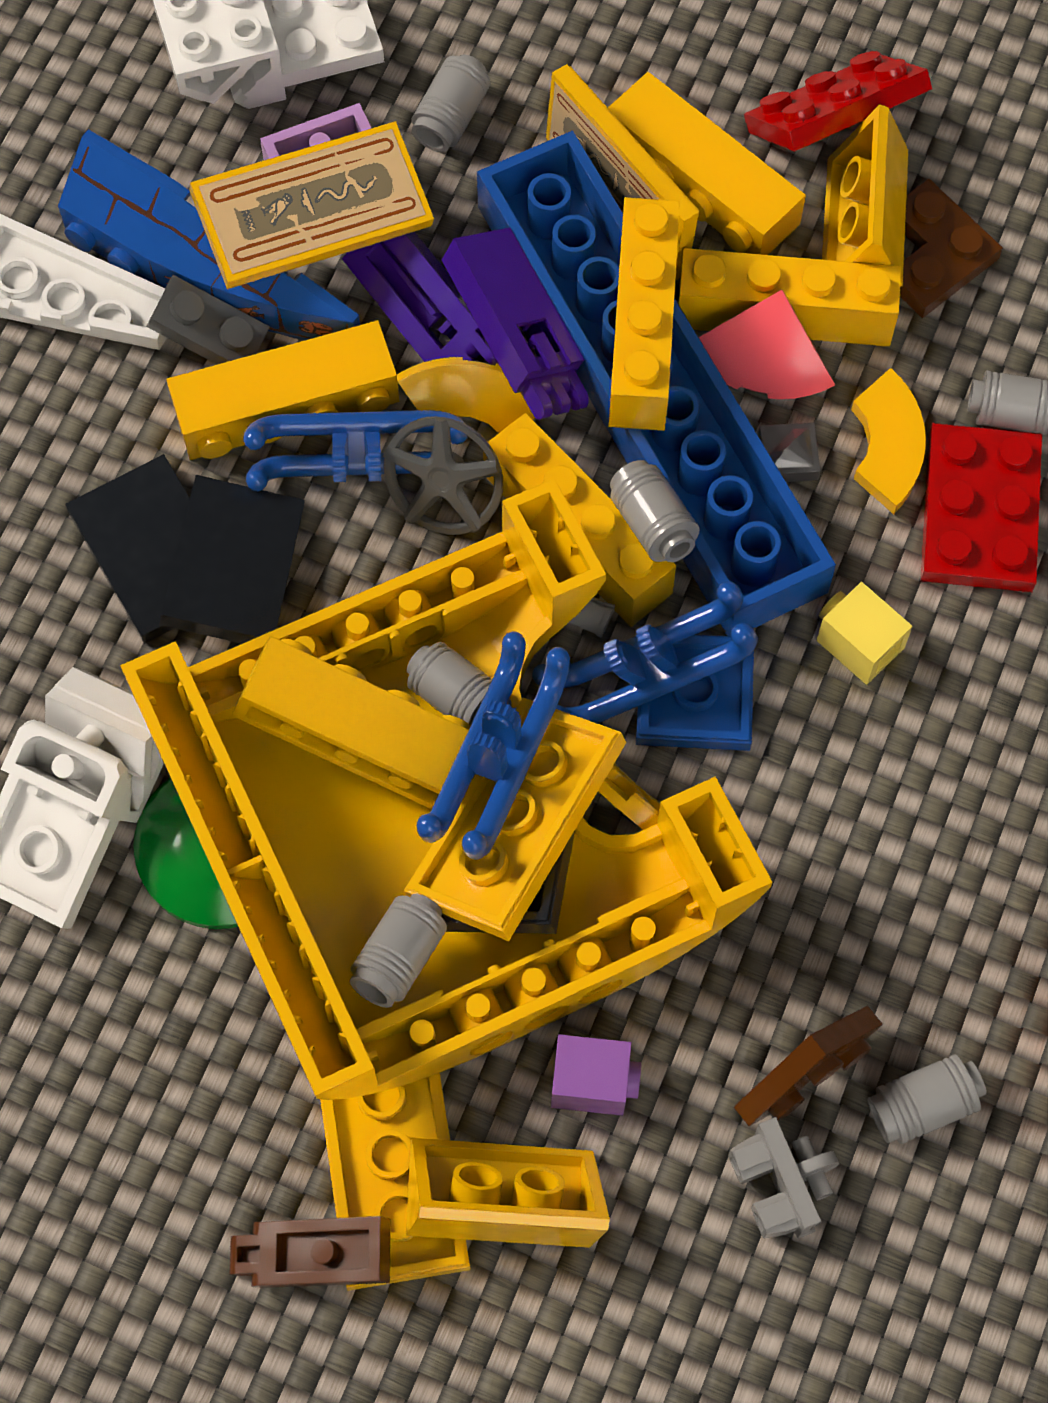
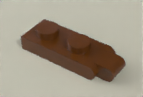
(314, 1252)

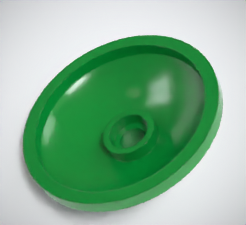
(175, 864)

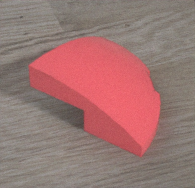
(768, 352)

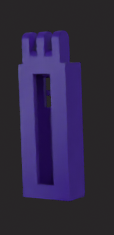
(415, 295)
(507, 295)

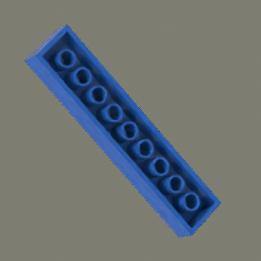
(709, 449)

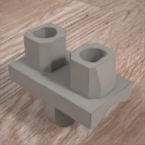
(792, 1206)

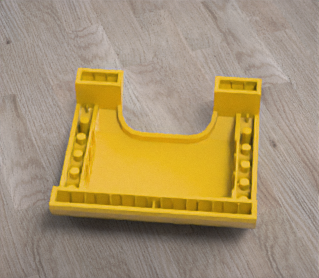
(324, 852)

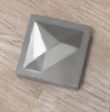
(792, 450)

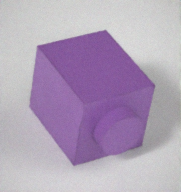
(594, 1075)

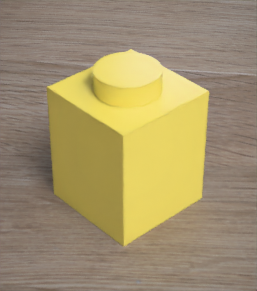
(862, 631)

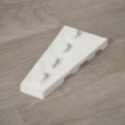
(72, 290)

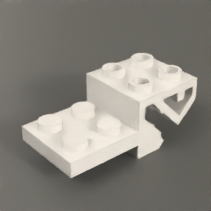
(263, 45)
(70, 791)

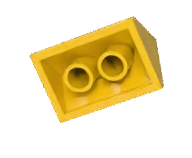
(867, 195)
(505, 1193)

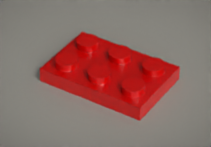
(836, 100)
(982, 508)

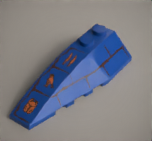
(150, 230)

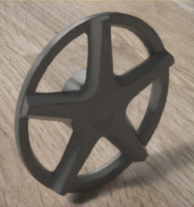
(442, 476)

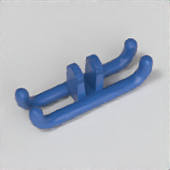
(353, 443)
(651, 661)
(497, 748)

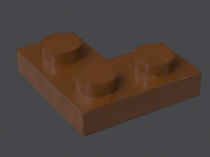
(949, 251)
(813, 1060)

